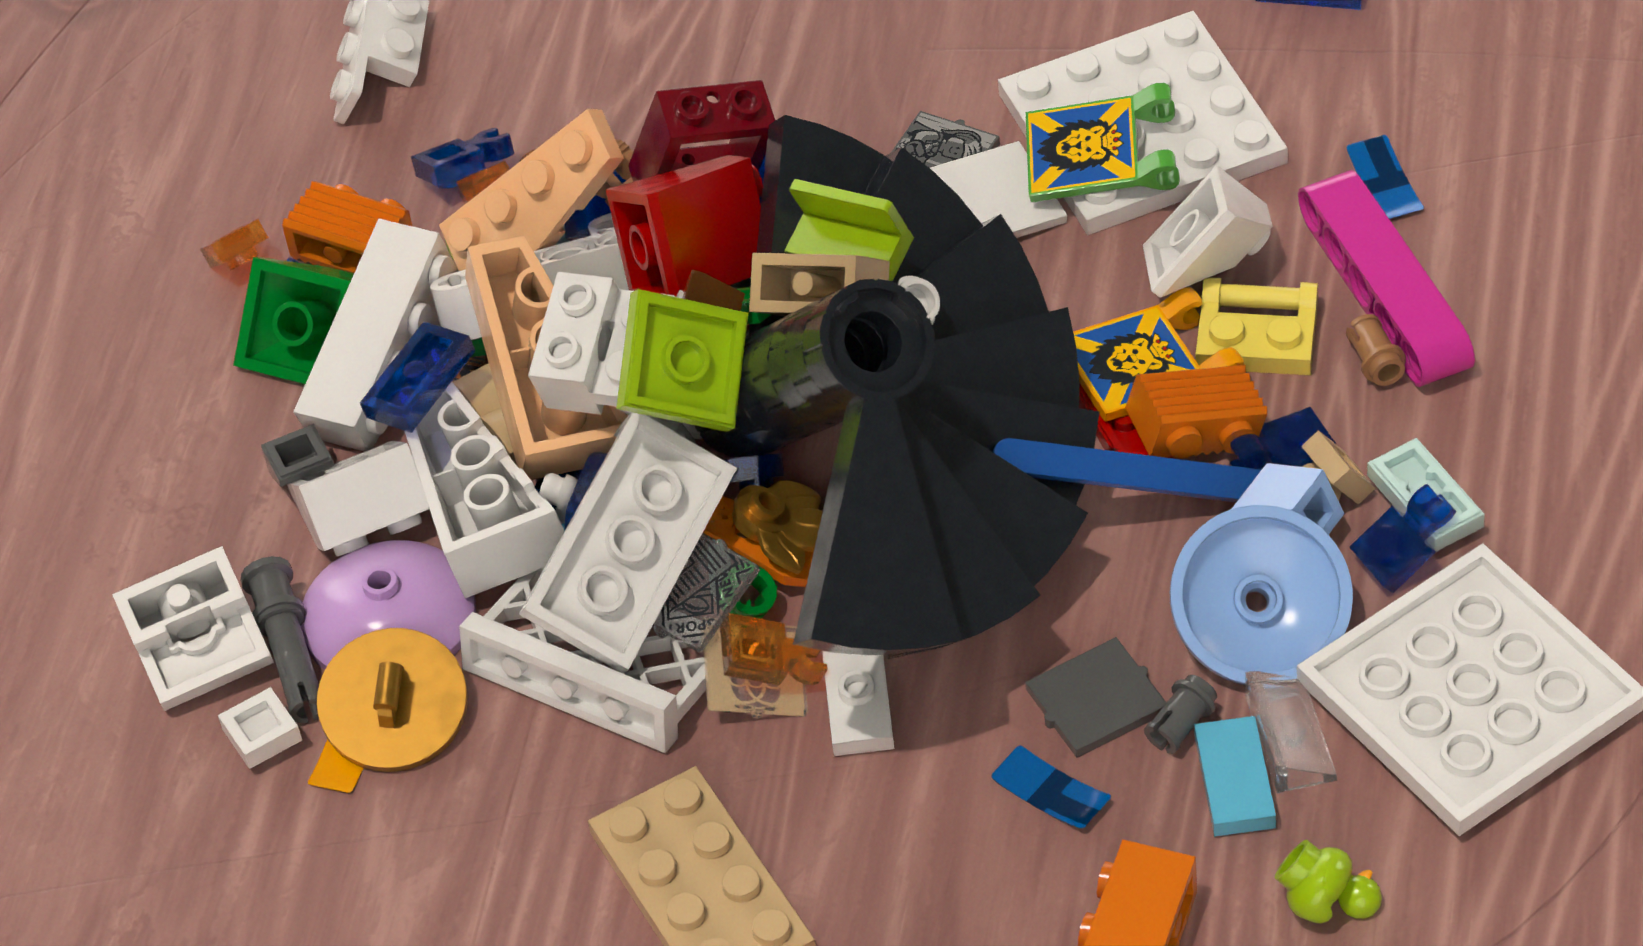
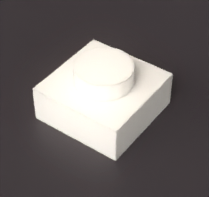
(260, 727)

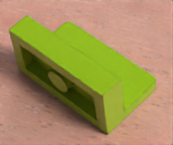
(848, 225)

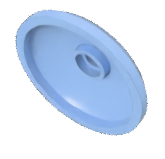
(1265, 553)

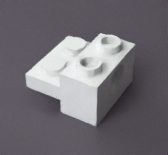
(581, 344)
(193, 628)

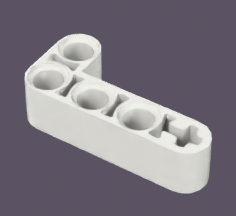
(587, 256)

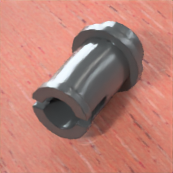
(1189, 702)

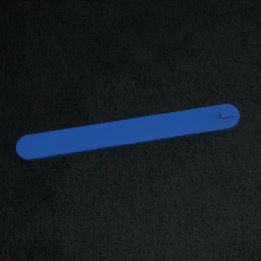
(1127, 470)

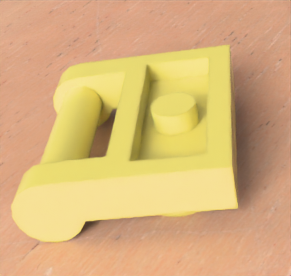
(1263, 341)

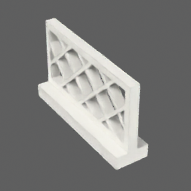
(576, 679)

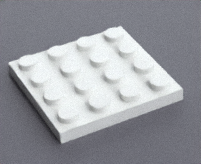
(1212, 120)
(1471, 688)

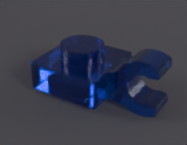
(1279, 441)
(1397, 541)

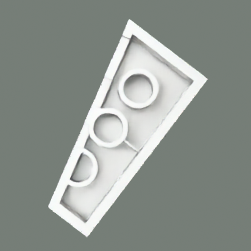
(373, 324)
(479, 499)

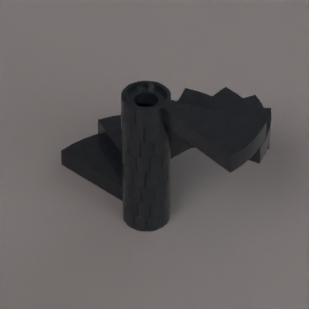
(920, 518)

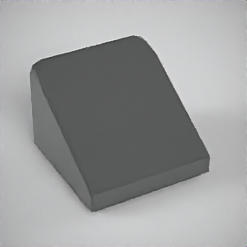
(296, 455)

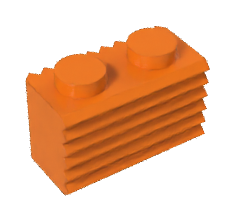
(335, 225)
(1195, 410)

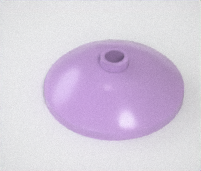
(383, 589)

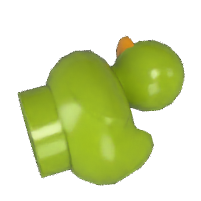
(1321, 877)

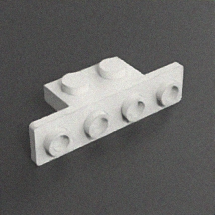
(382, 40)

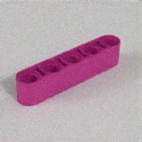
(1386, 277)

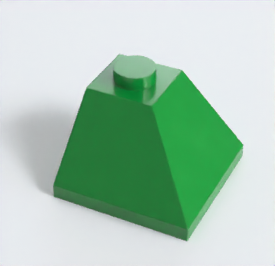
(288, 316)

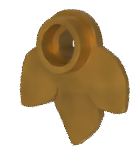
(781, 519)

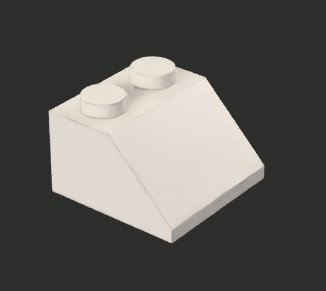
(361, 497)

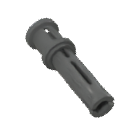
(279, 619)

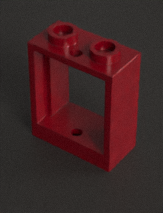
(689, 117)

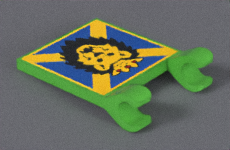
(1096, 146)

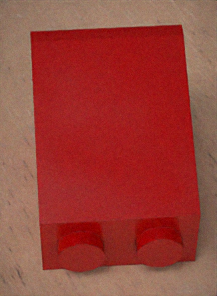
(688, 221)

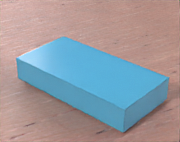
(1235, 776)

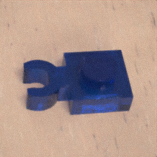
(460, 158)

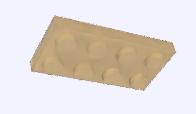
(695, 869)

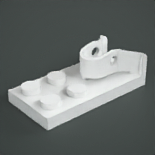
(628, 541)

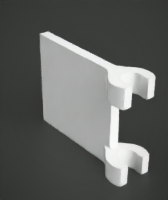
(998, 184)

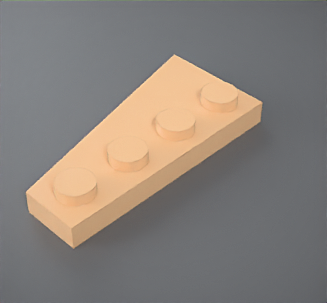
(539, 191)

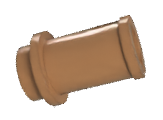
(1380, 358)

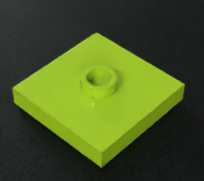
(682, 360)

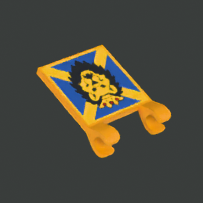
(1140, 343)

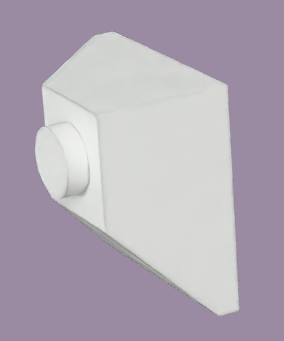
(1206, 234)

